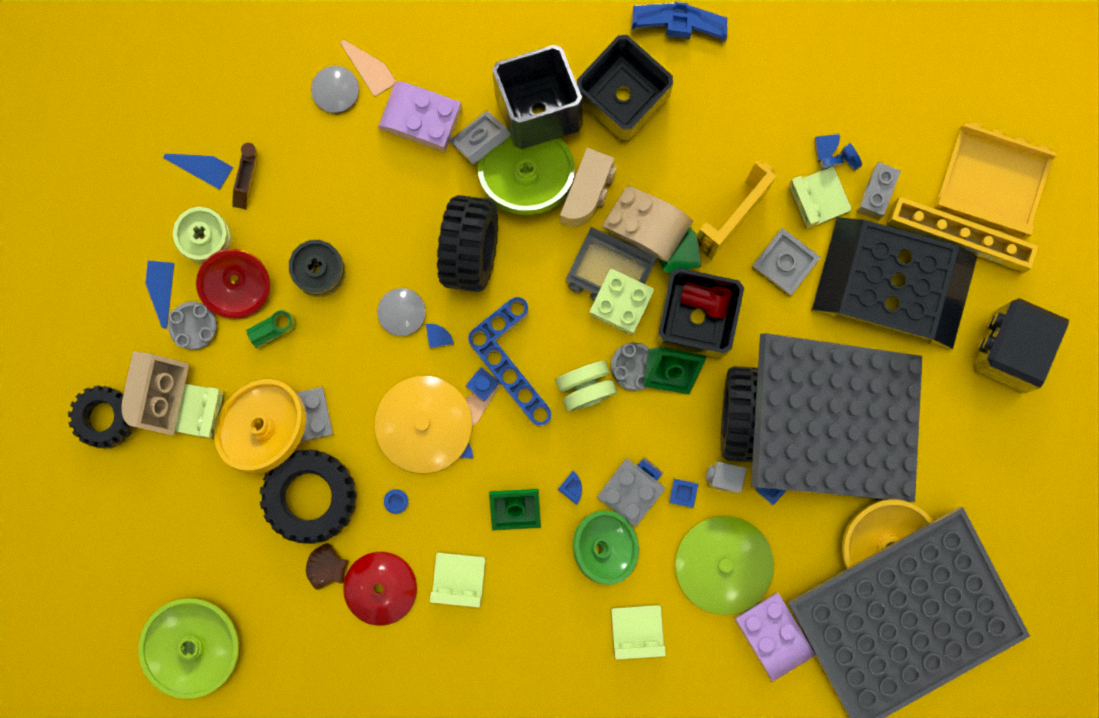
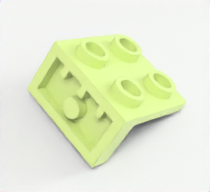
(819, 197)
(621, 301)
(199, 411)
(458, 580)
(637, 632)

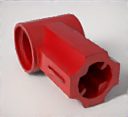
(713, 300)

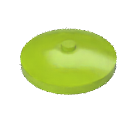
(527, 178)
(724, 565)
(188, 648)

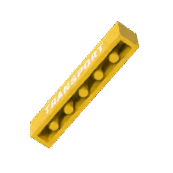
(957, 231)

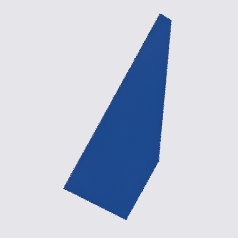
(204, 167)
(159, 285)

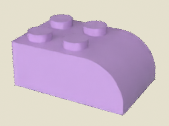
(420, 116)
(774, 636)

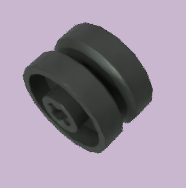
(313, 254)

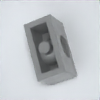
(878, 191)
(725, 477)

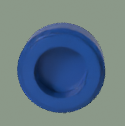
(396, 501)

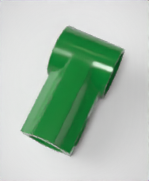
(269, 329)

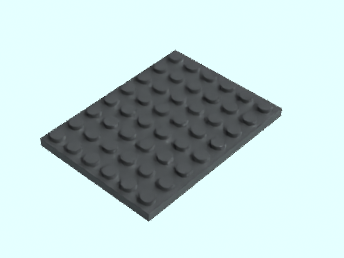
(836, 419)
(909, 618)

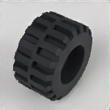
(81, 417)

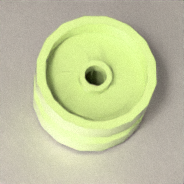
(193, 224)
(585, 384)

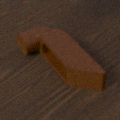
(245, 176)

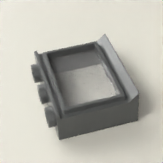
(599, 255)

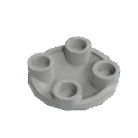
(335, 89)
(401, 312)
(191, 325)
(629, 365)

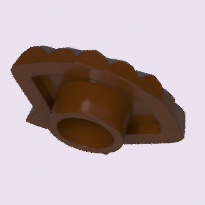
(325, 567)

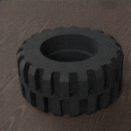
(467, 243)
(739, 414)
(328, 524)

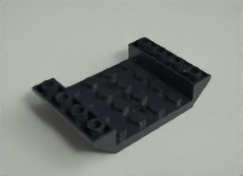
(860, 275)

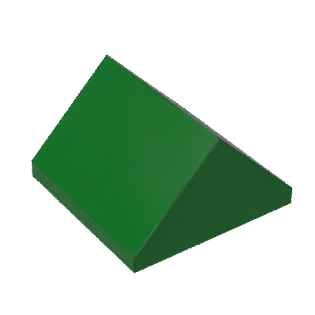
(686, 254)
(672, 369)
(515, 509)

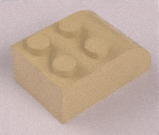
(588, 188)
(647, 223)
(154, 392)

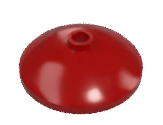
(228, 296)
(398, 588)

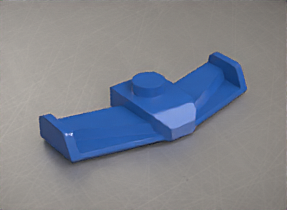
(679, 19)

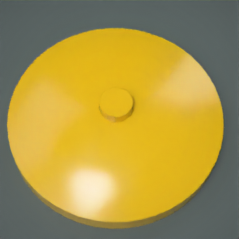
(423, 424)
(259, 426)
(880, 526)

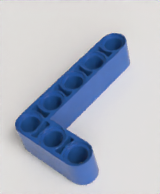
(506, 364)

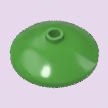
(616, 546)

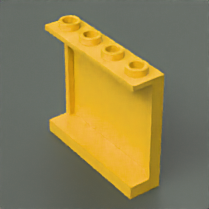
(760, 179)
(995, 179)

